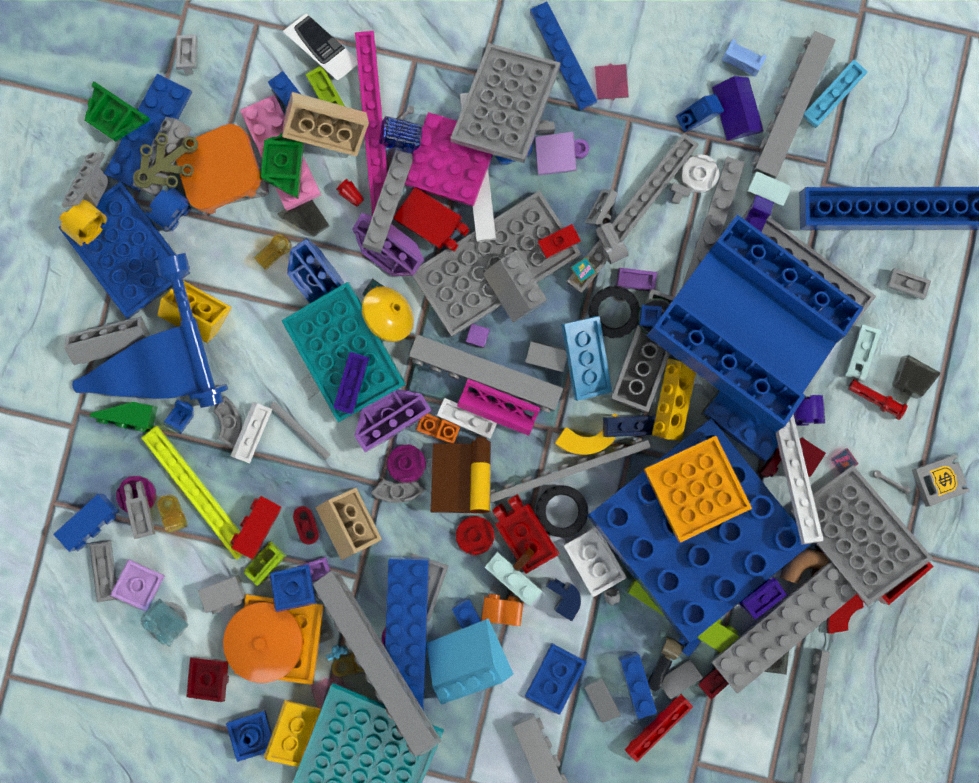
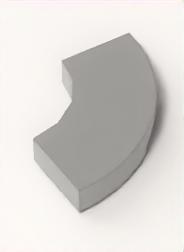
(230, 422)
(397, 492)

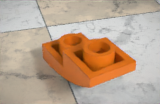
(438, 428)

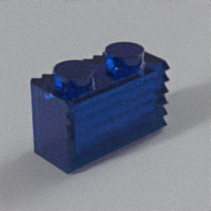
(400, 134)

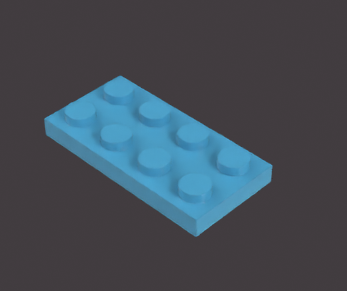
(586, 358)

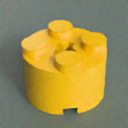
(82, 222)

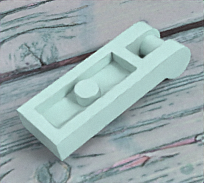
(862, 352)

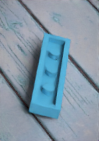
(834, 93)

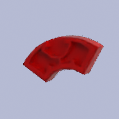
(839, 620)

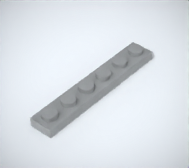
(388, 201)

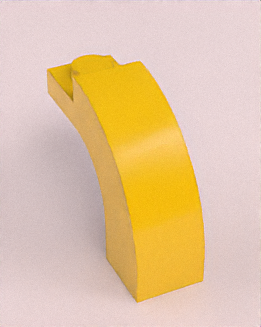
(581, 445)

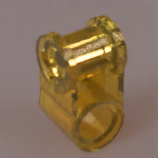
(172, 516)
(351, 666)

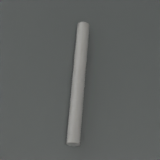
(300, 430)

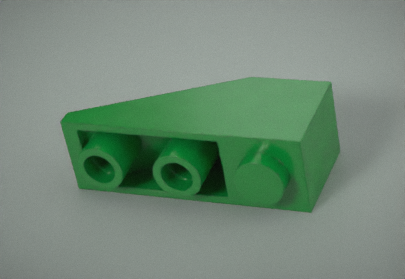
(132, 413)

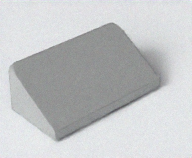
(680, 679)
(602, 700)

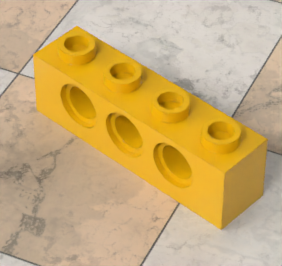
(674, 401)

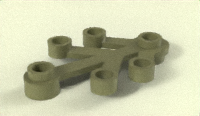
(163, 164)

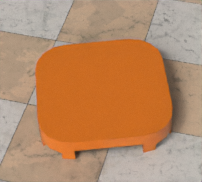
(221, 169)

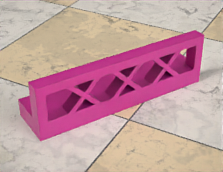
(497, 410)

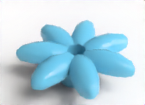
(336, 652)

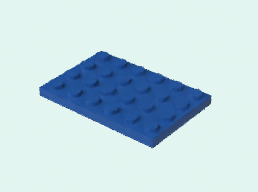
(126, 252)

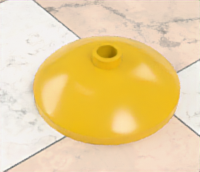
(387, 314)

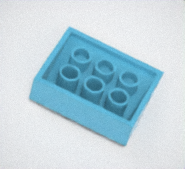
(467, 662)

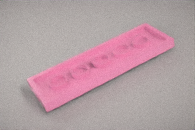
(267, 120)

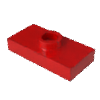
(559, 241)

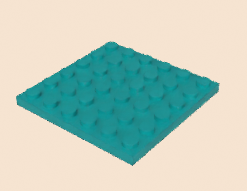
(359, 745)

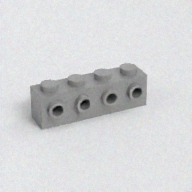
(176, 132)
(104, 340)

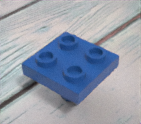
(249, 735)

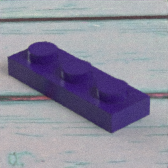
(351, 382)

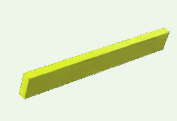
(192, 487)

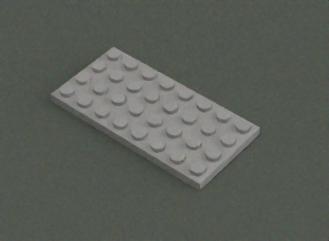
(456, 280)

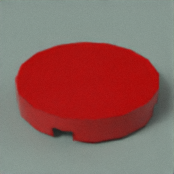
(475, 535)

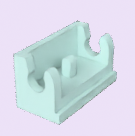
(769, 188)

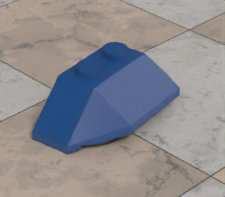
(312, 271)

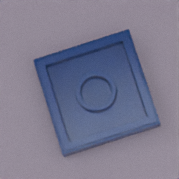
(292, 588)

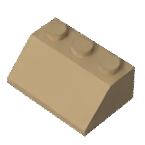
(348, 523)

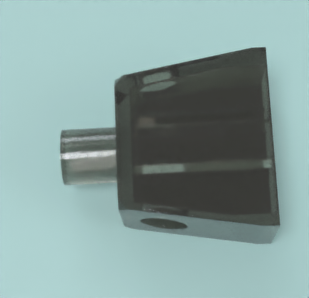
(913, 378)

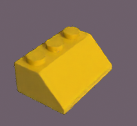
(206, 309)

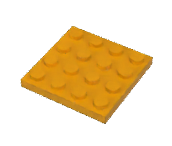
(697, 489)
(310, 620)

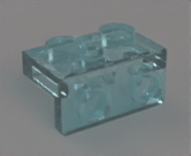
(163, 622)

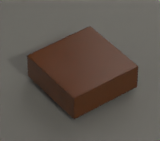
(523, 559)

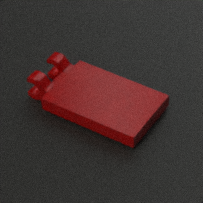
(430, 220)
(523, 530)

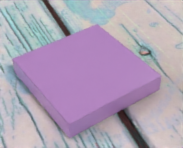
(556, 153)
(137, 585)

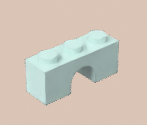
(513, 579)

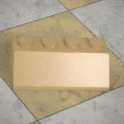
(324, 124)

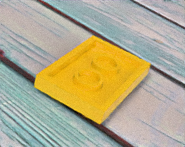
(291, 733)

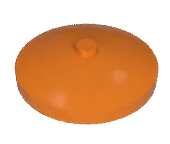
(263, 642)

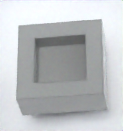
(679, 191)

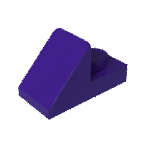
(759, 212)

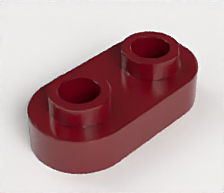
(306, 525)

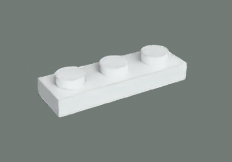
(466, 419)
(251, 432)

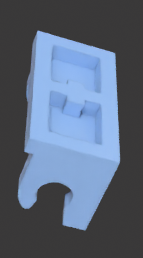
(743, 58)

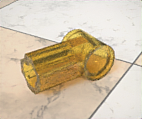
(271, 253)

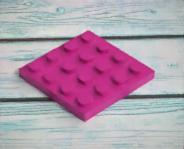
(447, 167)

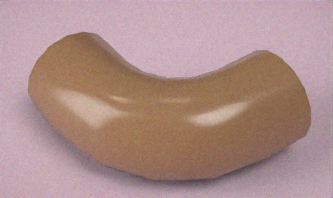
(806, 559)

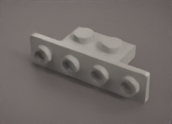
(88, 183)

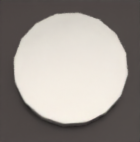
(700, 173)

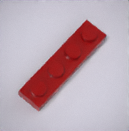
(658, 728)

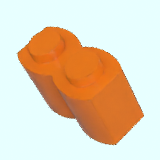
(502, 610)

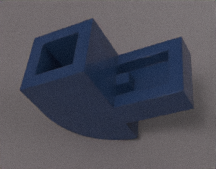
(570, 601)

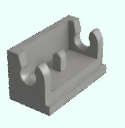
(546, 356)

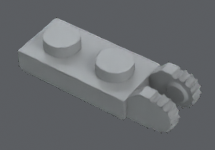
(139, 512)

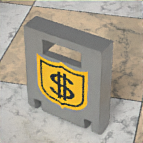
(945, 479)

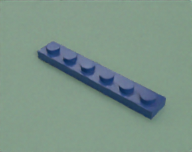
(563, 53)

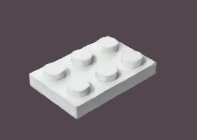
(594, 561)

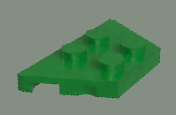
(112, 114)
(283, 164)

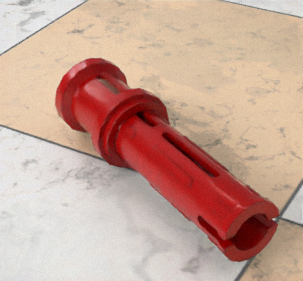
(885, 403)

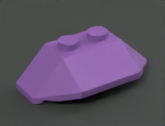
(399, 254)
(389, 417)

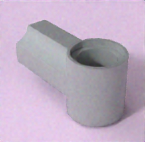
(613, 247)

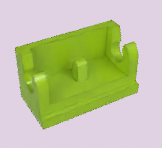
(264, 563)

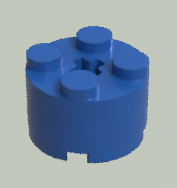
(168, 209)

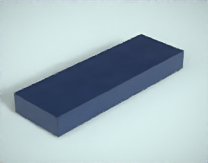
(628, 425)

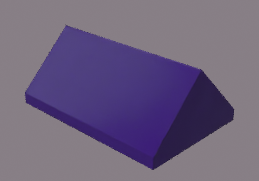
(740, 108)

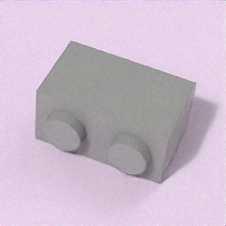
(222, 594)

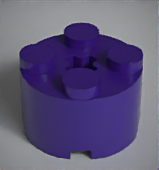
(810, 411)

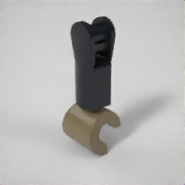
(670, 650)

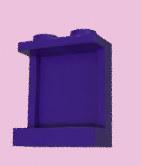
(762, 598)

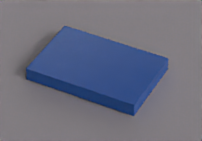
(555, 678)

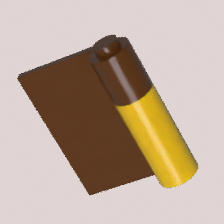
(461, 477)

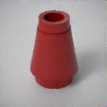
(350, 192)

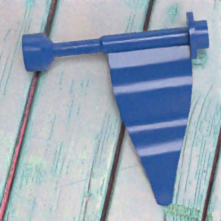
(163, 363)

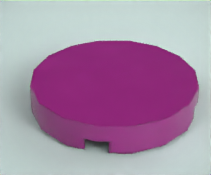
(406, 463)
(150, 491)

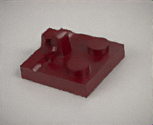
(207, 679)

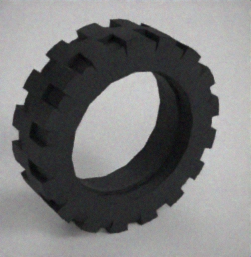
(631, 300)
(582, 511)

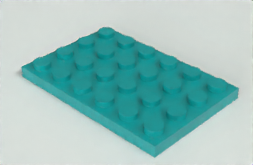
(325, 337)

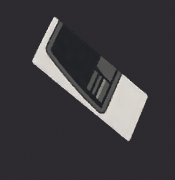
(321, 46)

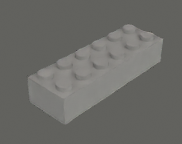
(641, 368)

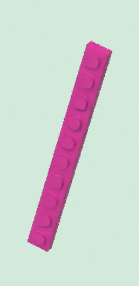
(372, 106)

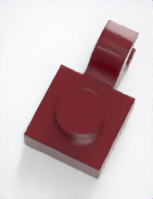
(770, 467)

